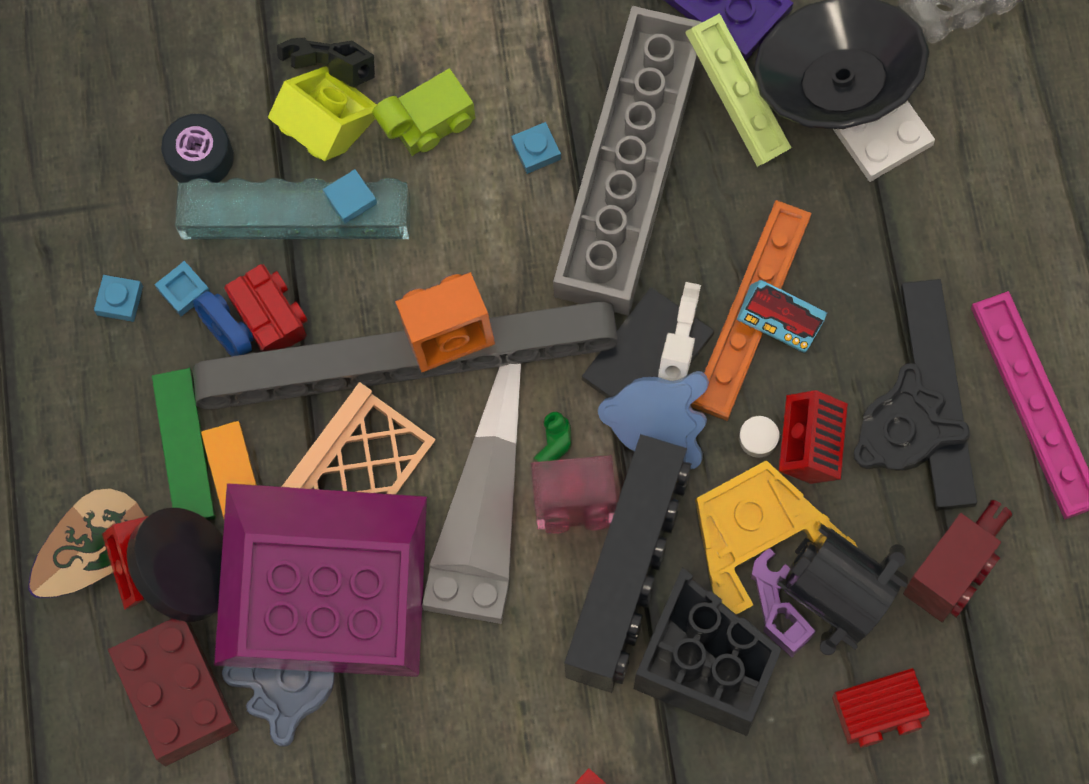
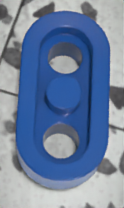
(216, 316)

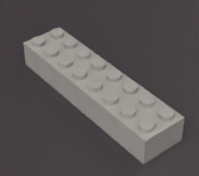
(628, 162)

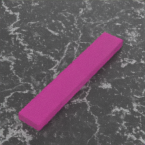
(1035, 402)

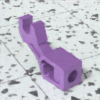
(770, 604)

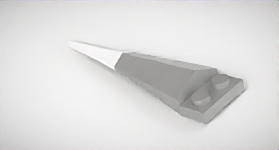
(474, 549)

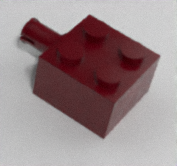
(959, 558)

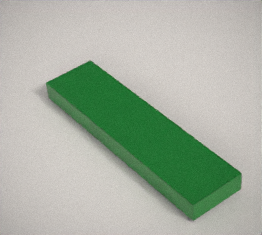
(183, 442)

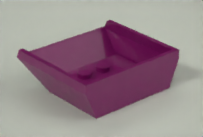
(321, 580)

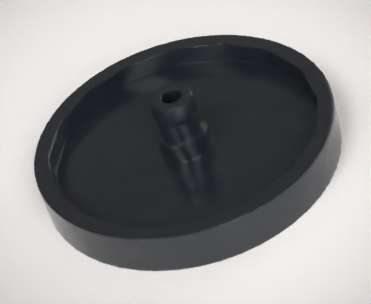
(177, 563)

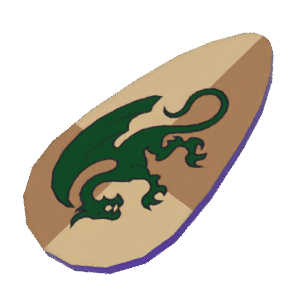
(75, 549)

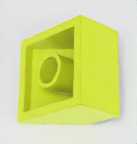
(322, 113)

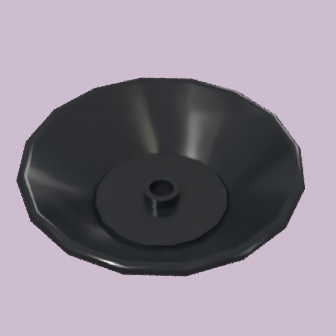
(841, 63)

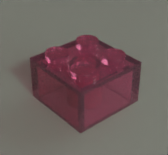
(574, 493)

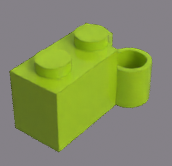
(426, 113)

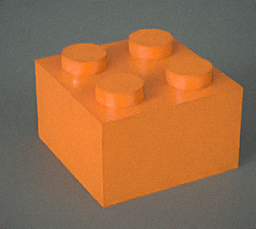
(445, 321)

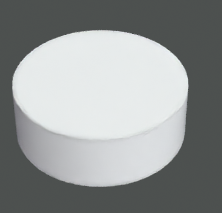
(759, 436)

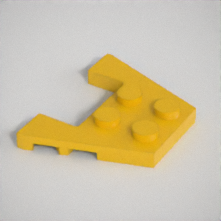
(748, 518)

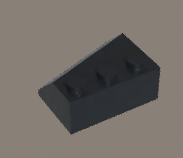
(707, 658)

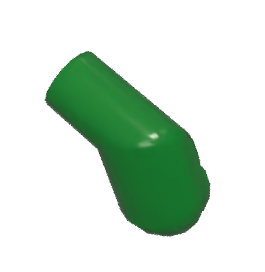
(558, 438)

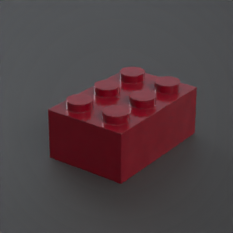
(173, 690)

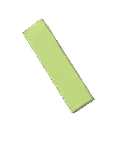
(738, 89)

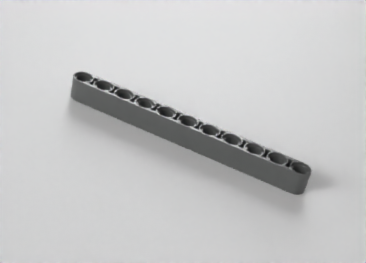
(391, 359)

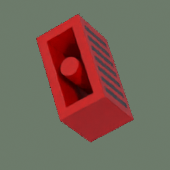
(813, 437)

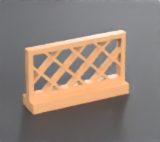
(340, 432)

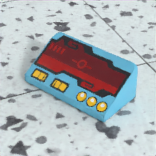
(781, 315)

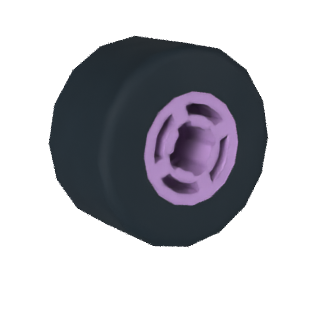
(207, 161)

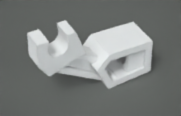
(679, 346)

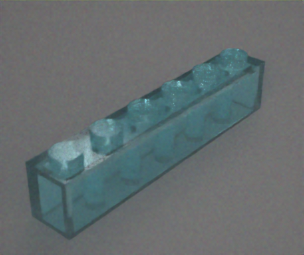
(286, 211)

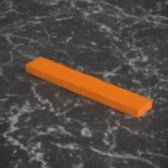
(737, 340)

